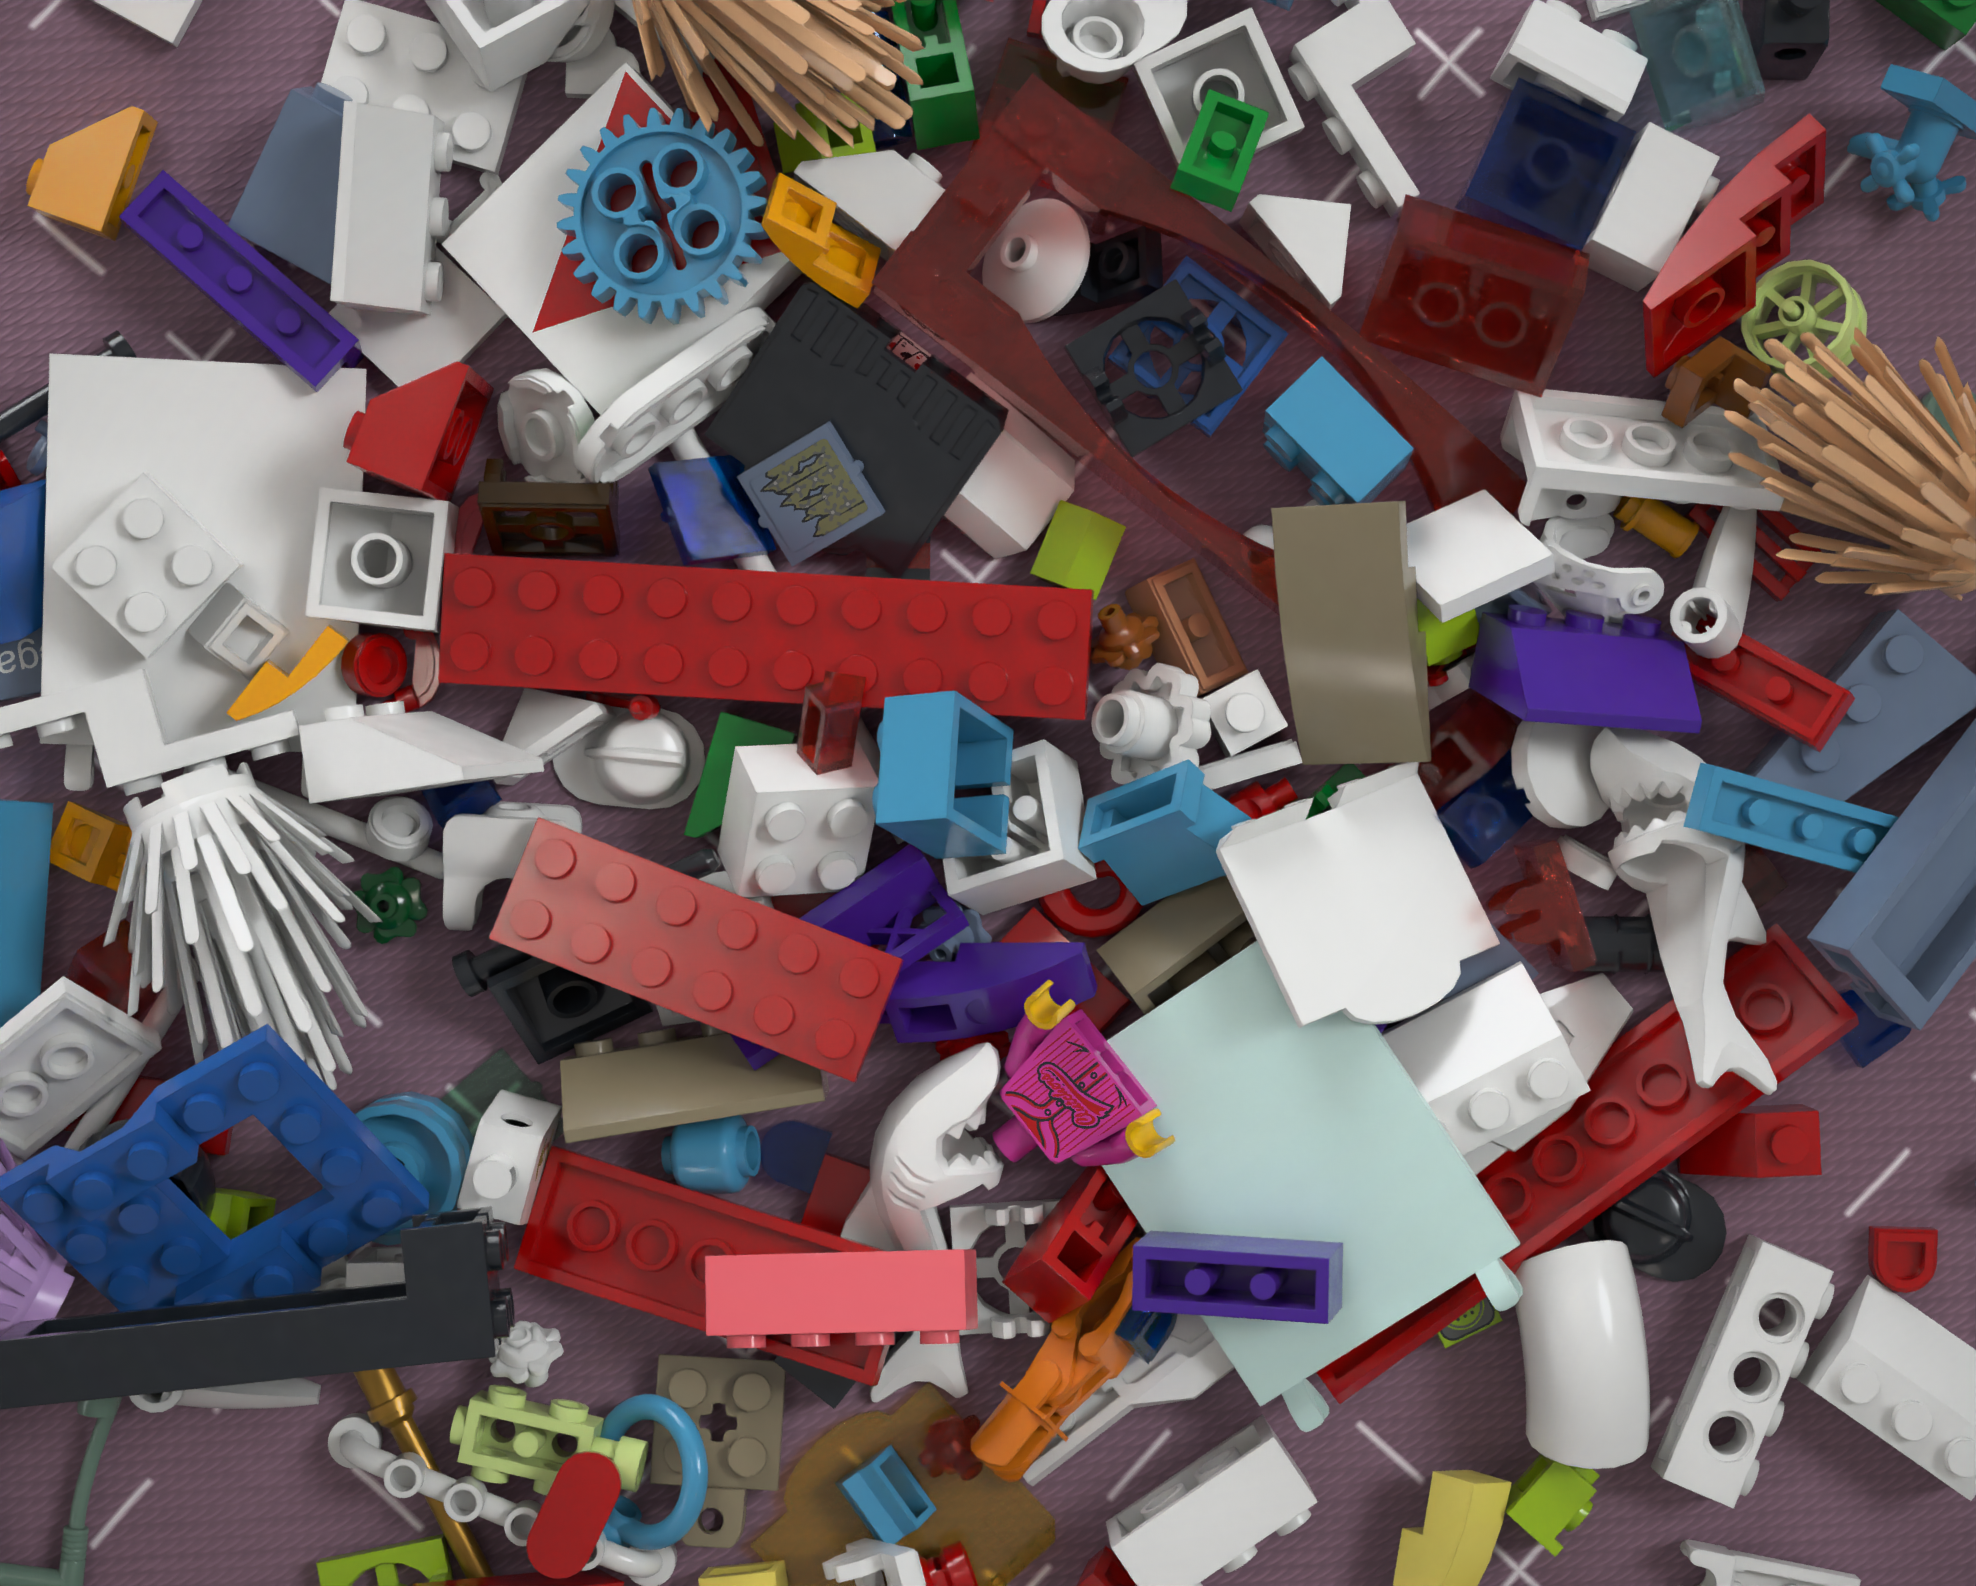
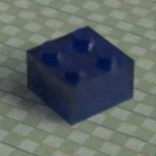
(1545, 166)

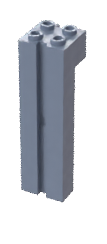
(1911, 908)

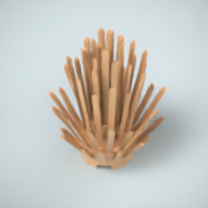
(796, 42)
(1875, 467)

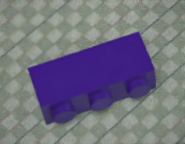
(1237, 1276)

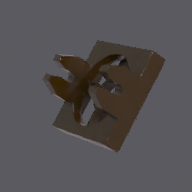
(548, 501)

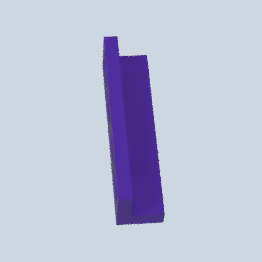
(241, 282)
(880, 912)

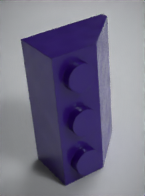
(1585, 670)

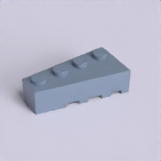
(1903, 697)

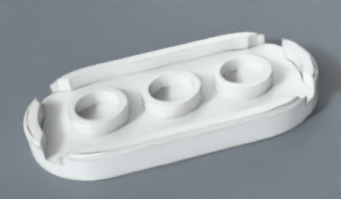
(672, 398)

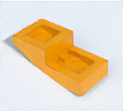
(804, 232)
(274, 684)
(91, 845)

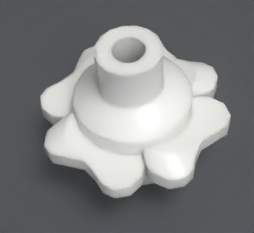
(527, 1354)

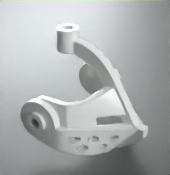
(1596, 587)

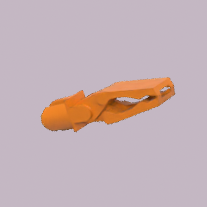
(1063, 1375)

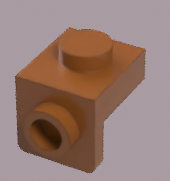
(1710, 380)

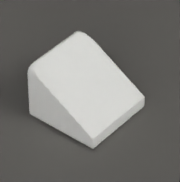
(237, 631)

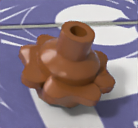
(1123, 638)

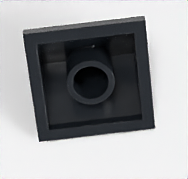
(559, 1007)

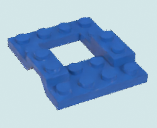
(153, 1247)

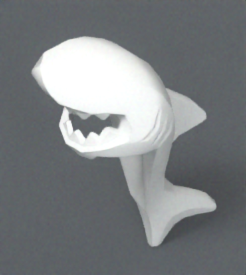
(1690, 892)
(916, 1164)

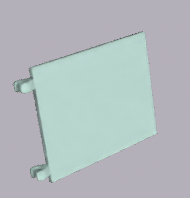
(1310, 1143)

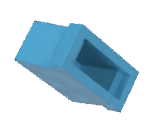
(1159, 831)

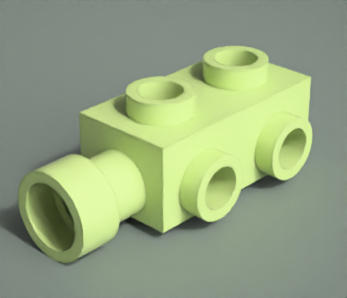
(534, 1447)

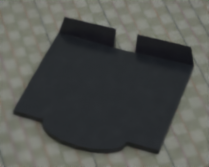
(908, 426)

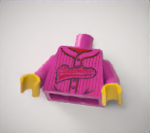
(1072, 1092)

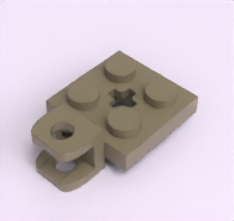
(746, 1456)

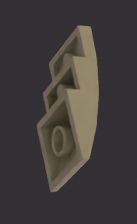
(1352, 633)

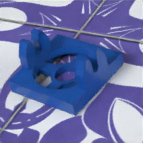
(1260, 332)

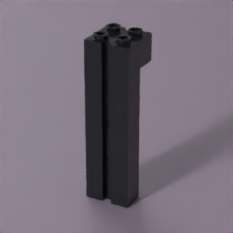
(439, 1314)

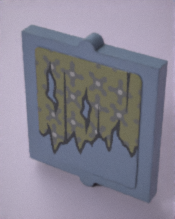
(811, 493)

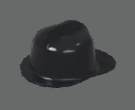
(1668, 1226)

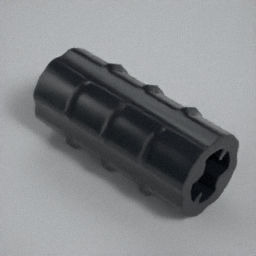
(1623, 944)

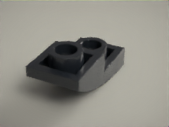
(1119, 272)

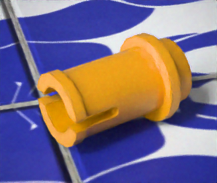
(1657, 523)

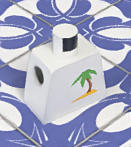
(508, 1158)

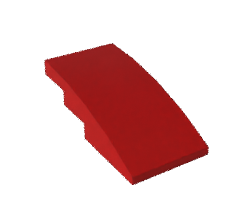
(1731, 243)

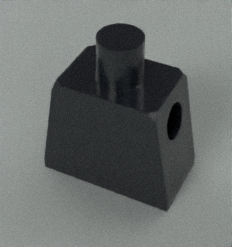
(1785, 25)

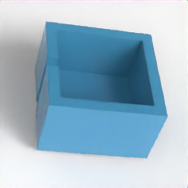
(1334, 438)
(928, 752)

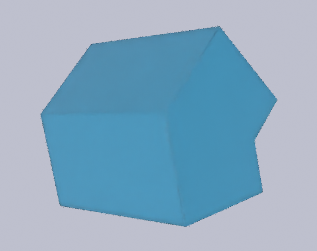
(886, 1496)

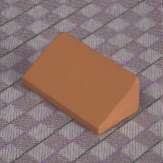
(1189, 625)

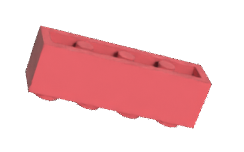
(841, 1294)

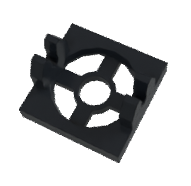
(1165, 305)

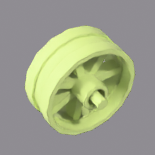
(1800, 314)

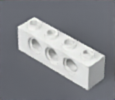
(1734, 1335)

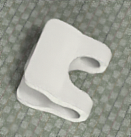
(488, 849)

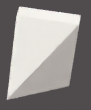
(552, 724)

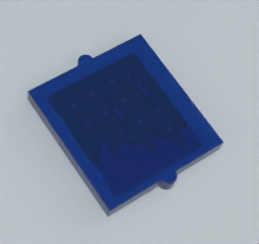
(709, 510)

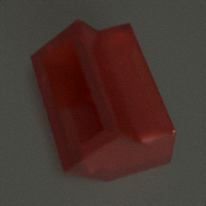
(830, 722)

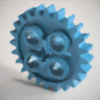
(612, 238)

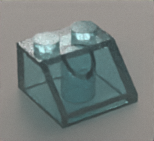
(1698, 60)

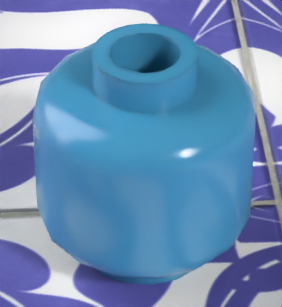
(712, 1155)

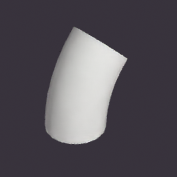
(1584, 1356)

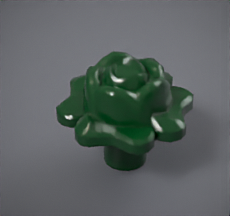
(394, 902)

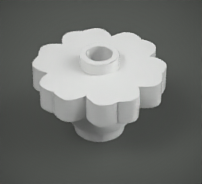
(1151, 722)

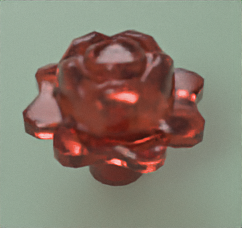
(950, 1448)

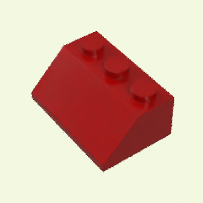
(421, 431)

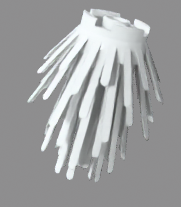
(237, 882)

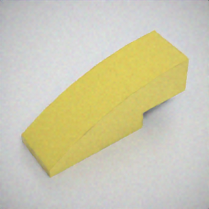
(1457, 1533)

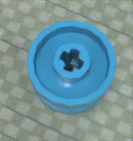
(428, 1141)

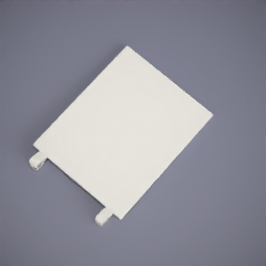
(248, 463)

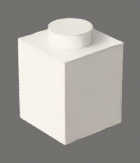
(1243, 713)

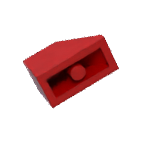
(1759, 1144)

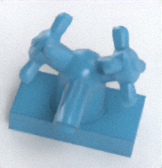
(1935, 118)

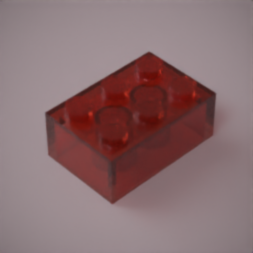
(1474, 296)

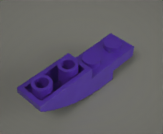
(984, 988)

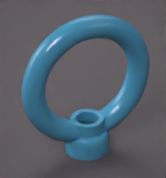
(624, 1522)

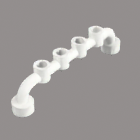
(358, 1444)

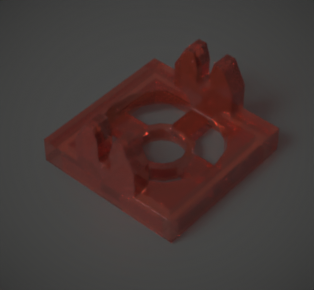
(1546, 906)

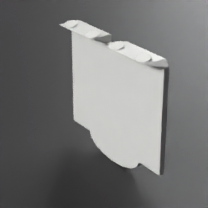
(1359, 901)

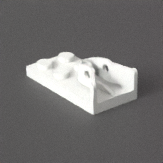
(1626, 448)

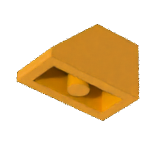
(93, 173)

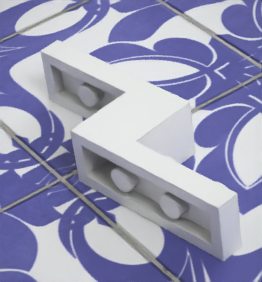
(1331, 68)
(131, 733)

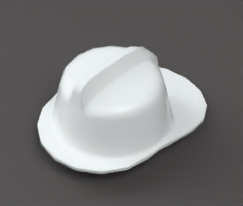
(1106, 37)
(634, 762)

